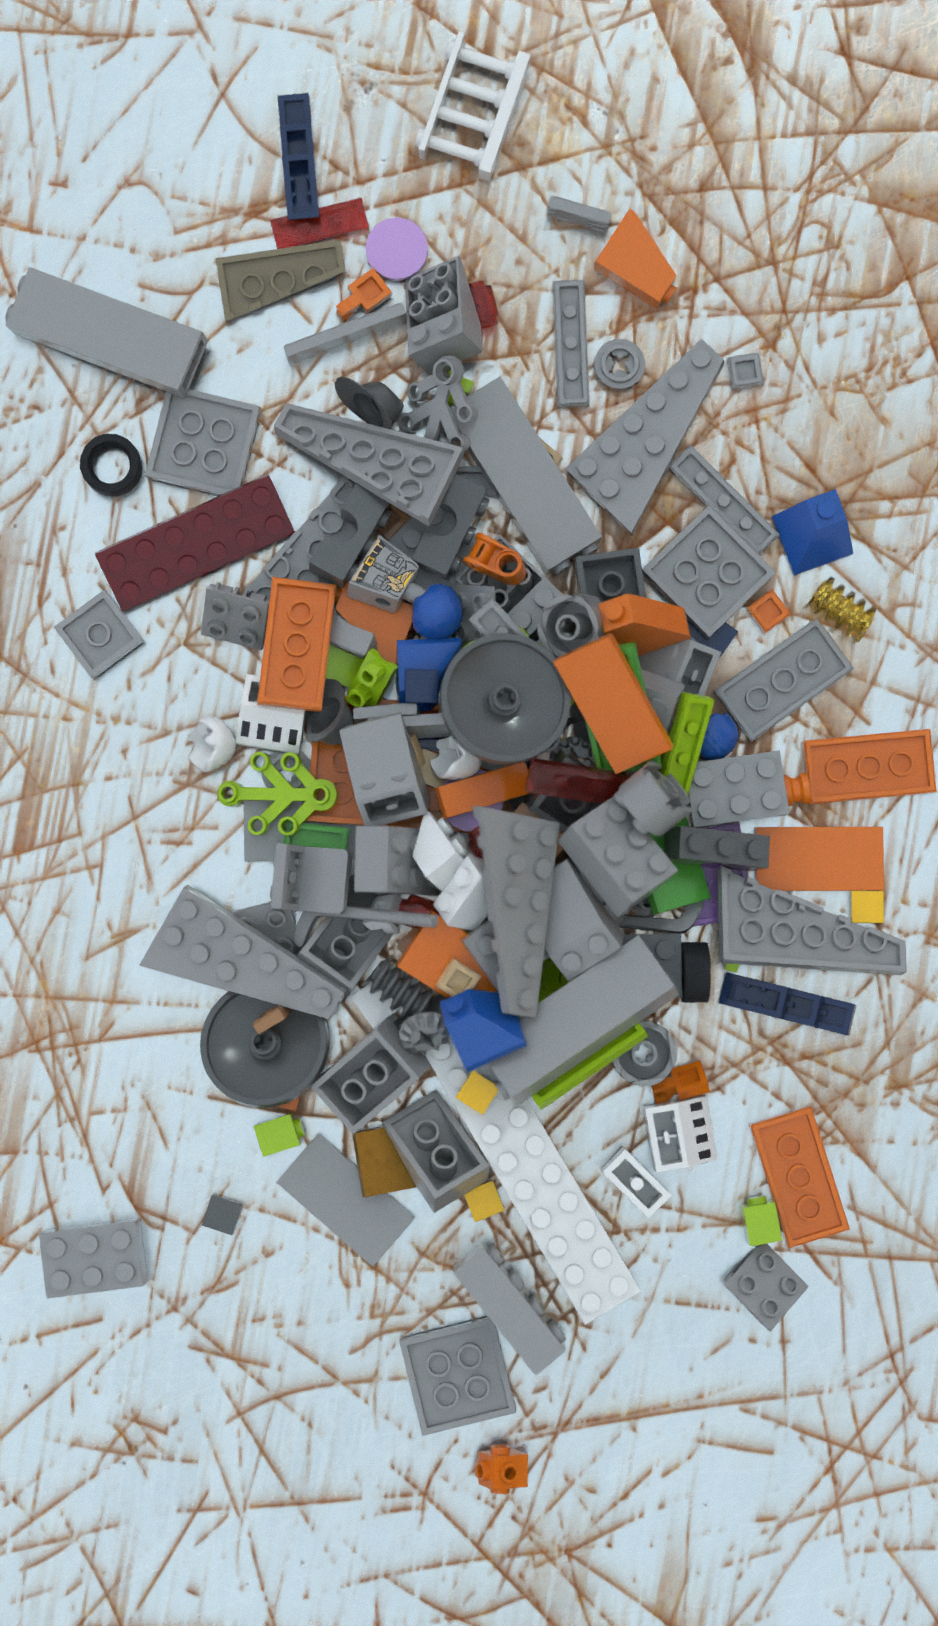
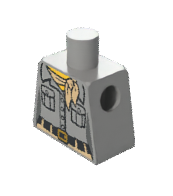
(385, 578)

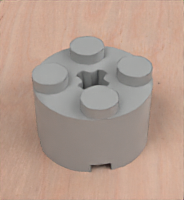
(563, 613)
(653, 800)
(658, 1064)

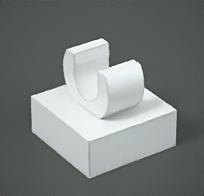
(387, 902)

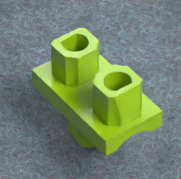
(371, 680)

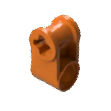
(490, 557)

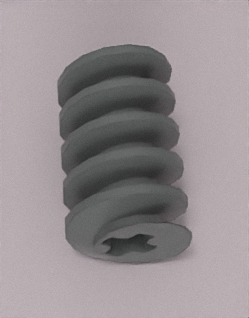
(399, 989)

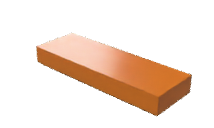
(482, 790)

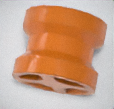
(798, 789)

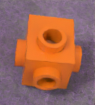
(502, 1469)

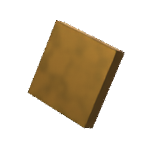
(379, 1164)

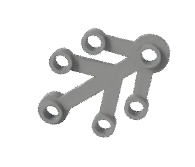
(438, 408)

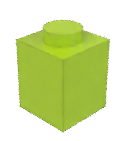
(279, 1134)
(760, 1221)

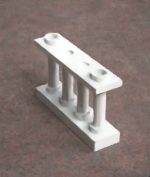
(494, 129)

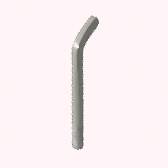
(308, 919)
(674, 926)

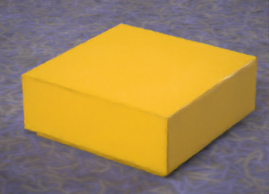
(867, 906)
(477, 1092)
(484, 1201)

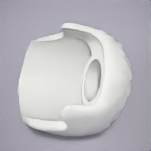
(212, 744)
(454, 761)

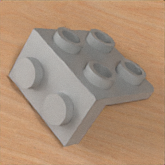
(310, 879)

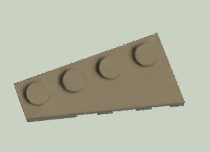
(271, 275)

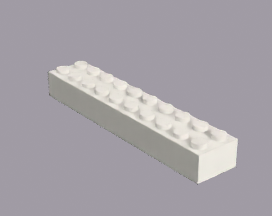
(542, 1193)

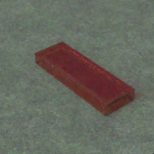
(333, 223)
(572, 781)

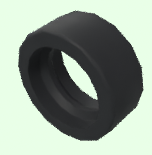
(104, 441)
(695, 972)

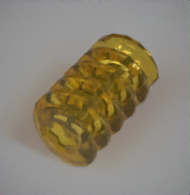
(842, 608)

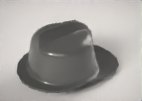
(371, 401)
(335, 714)

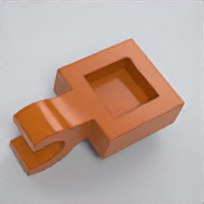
(366, 292)
(685, 1081)

